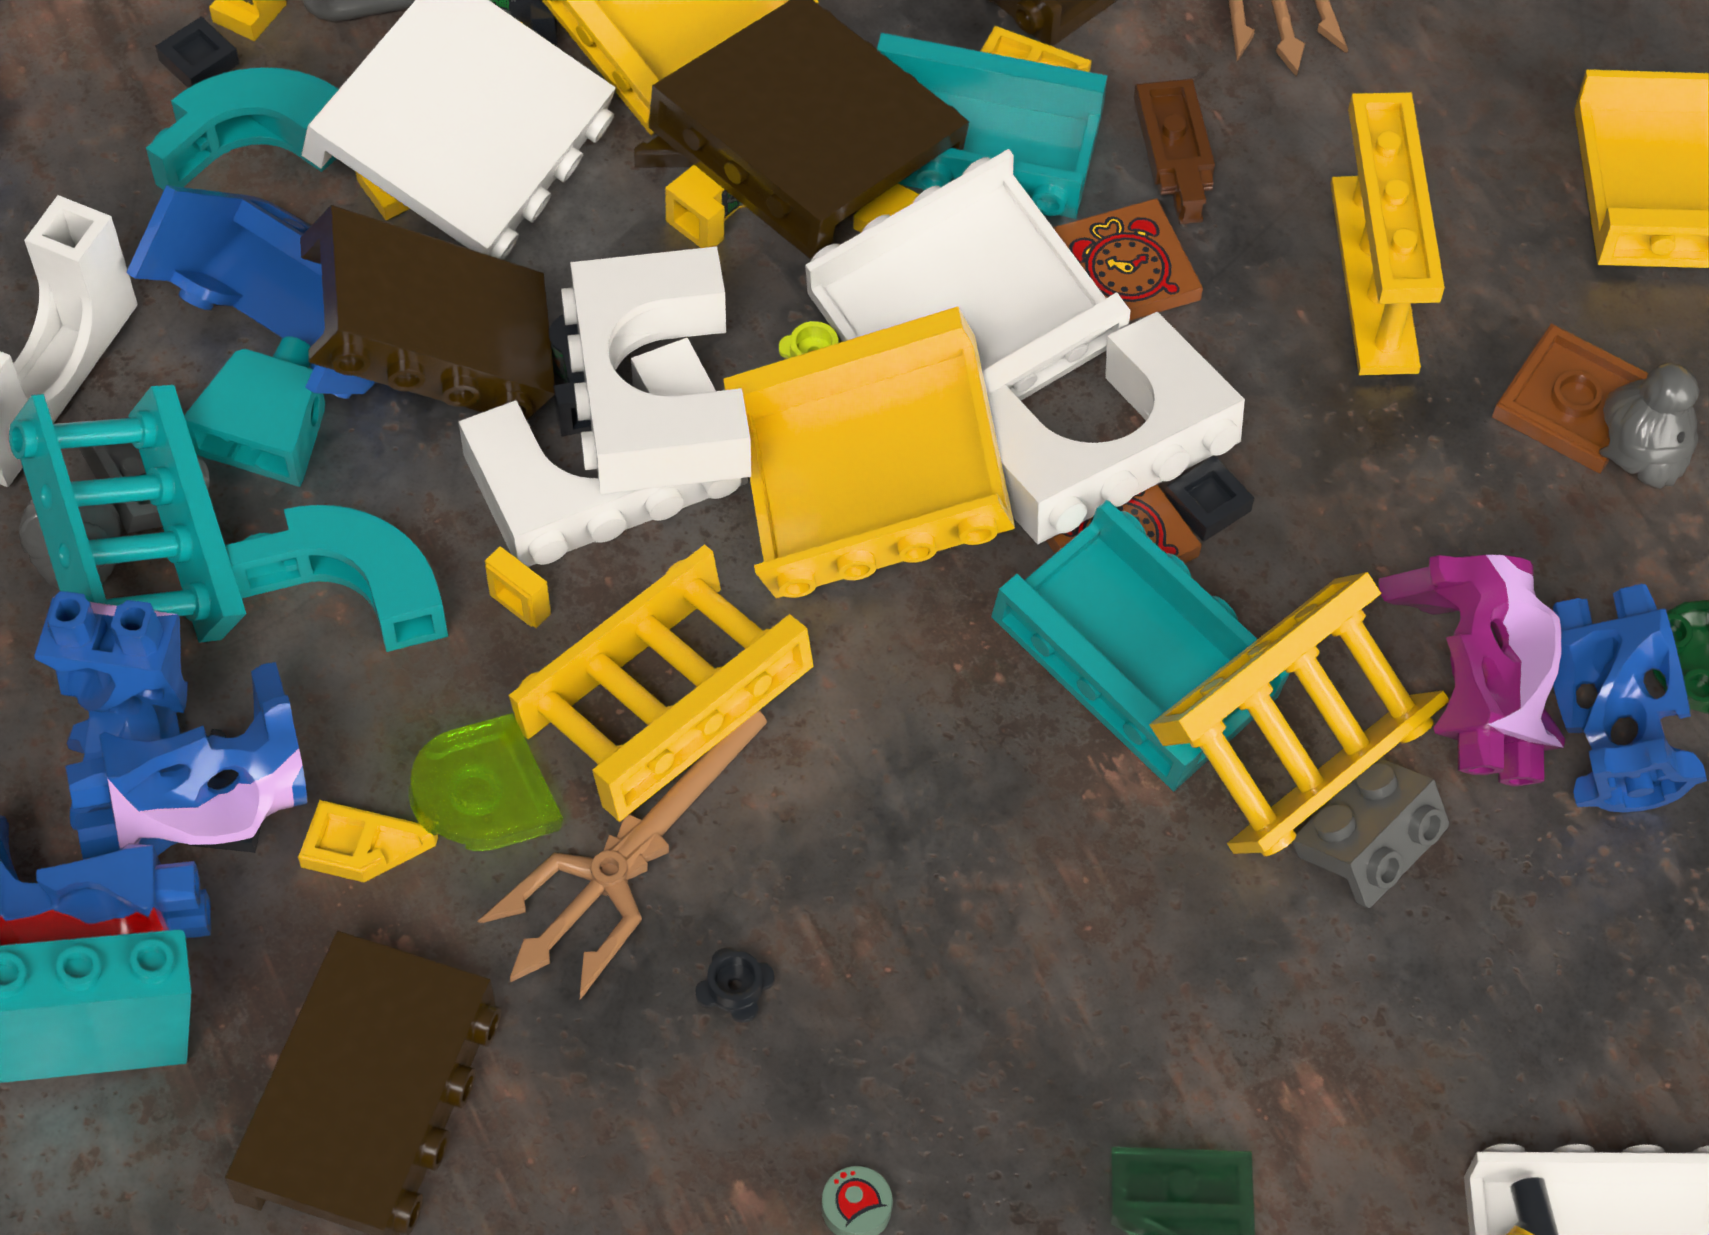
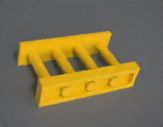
(1386, 233)
(1246, 685)
(674, 733)

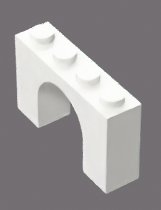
(79, 313)
(1187, 417)
(638, 435)
(553, 511)

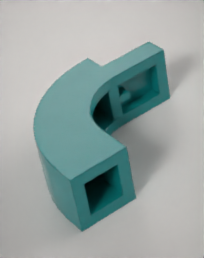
(237, 112)
(352, 551)

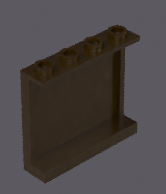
(802, 121)

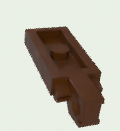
(1176, 144)

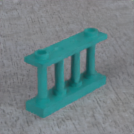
(171, 484)

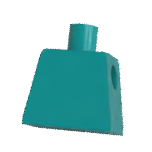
(260, 413)

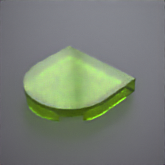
(482, 787)

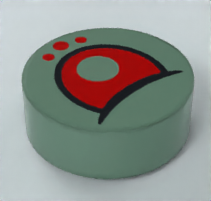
(856, 1202)

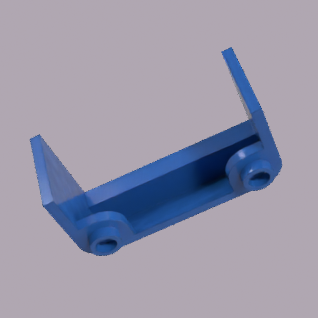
(244, 257)

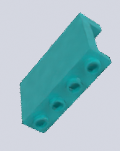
(1015, 104)
(1127, 634)
(93, 1005)

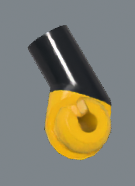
(1532, 1208)

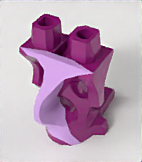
(1499, 685)

